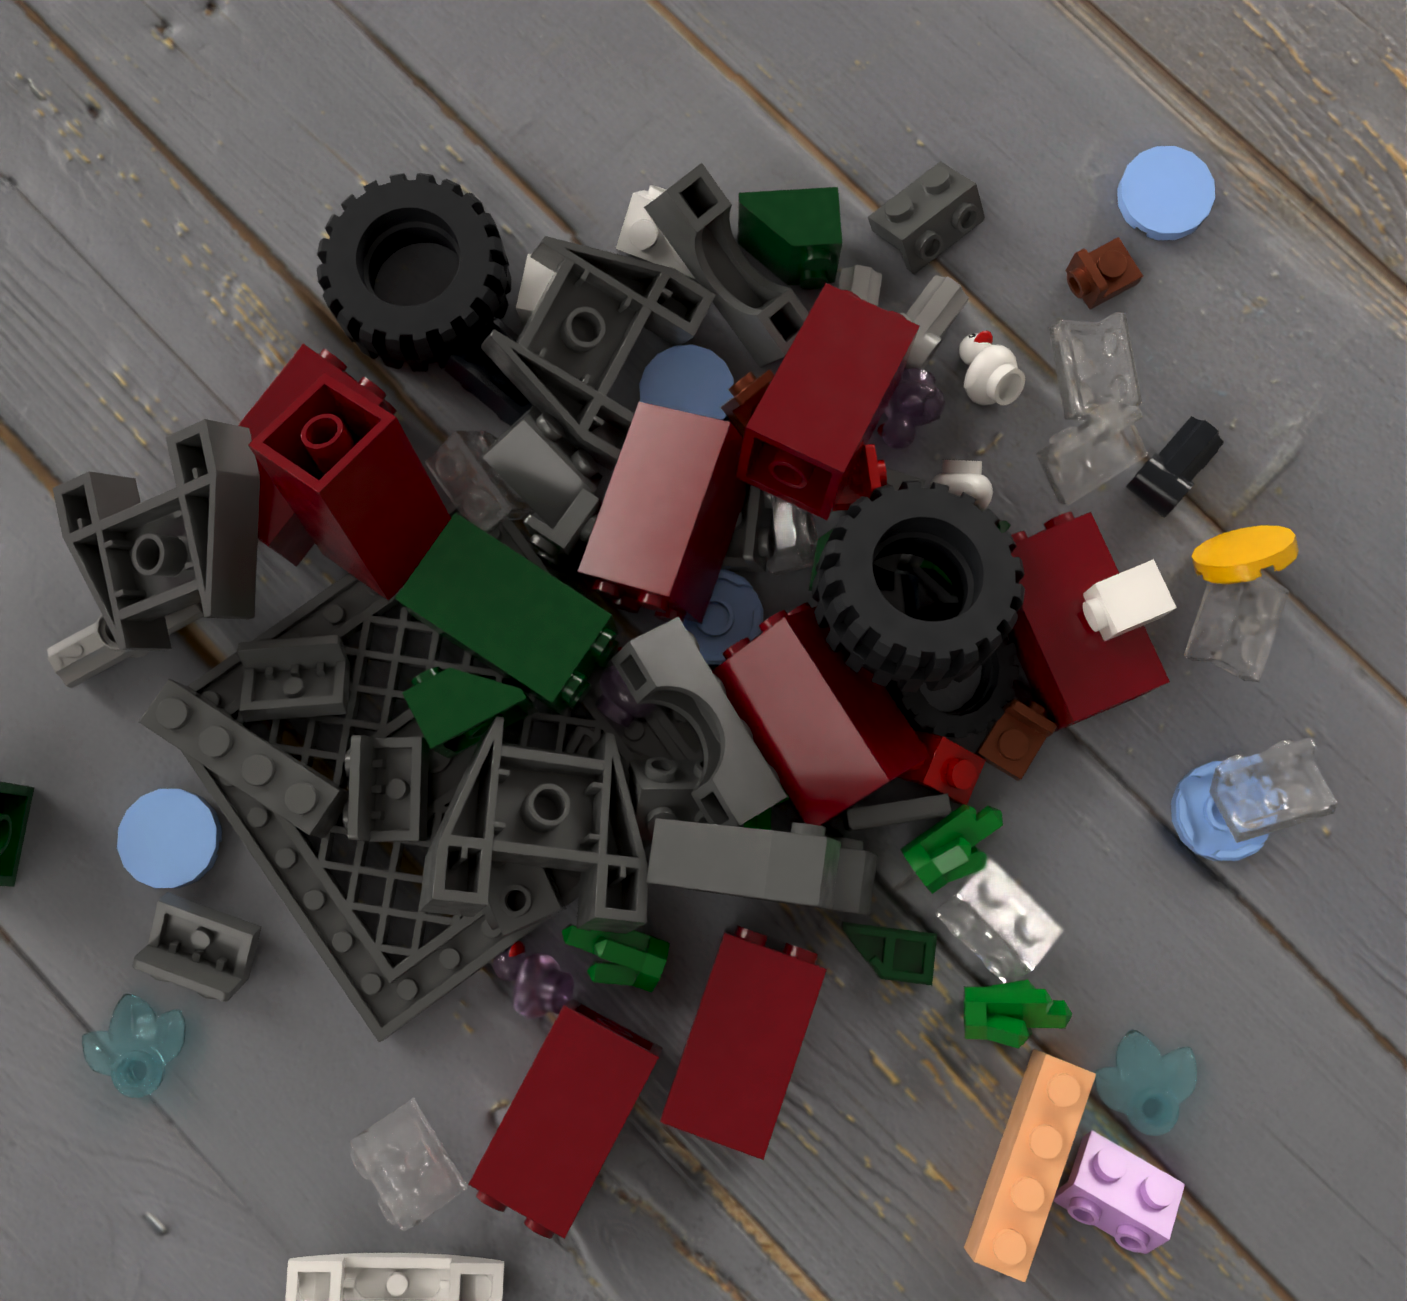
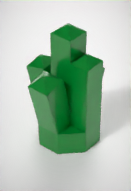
(949, 847)
(633, 957)
(1009, 1011)

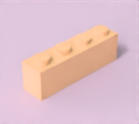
(1029, 1165)

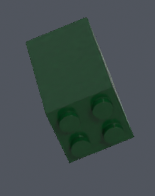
(510, 614)

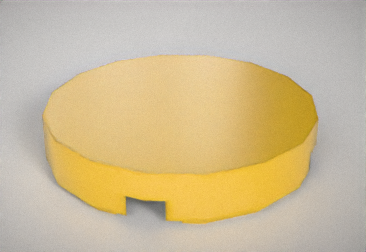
(1243, 552)

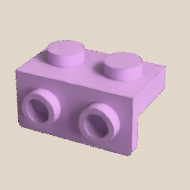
(1121, 1195)

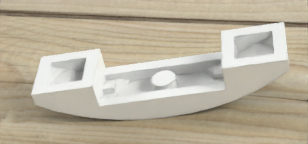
(394, 1277)

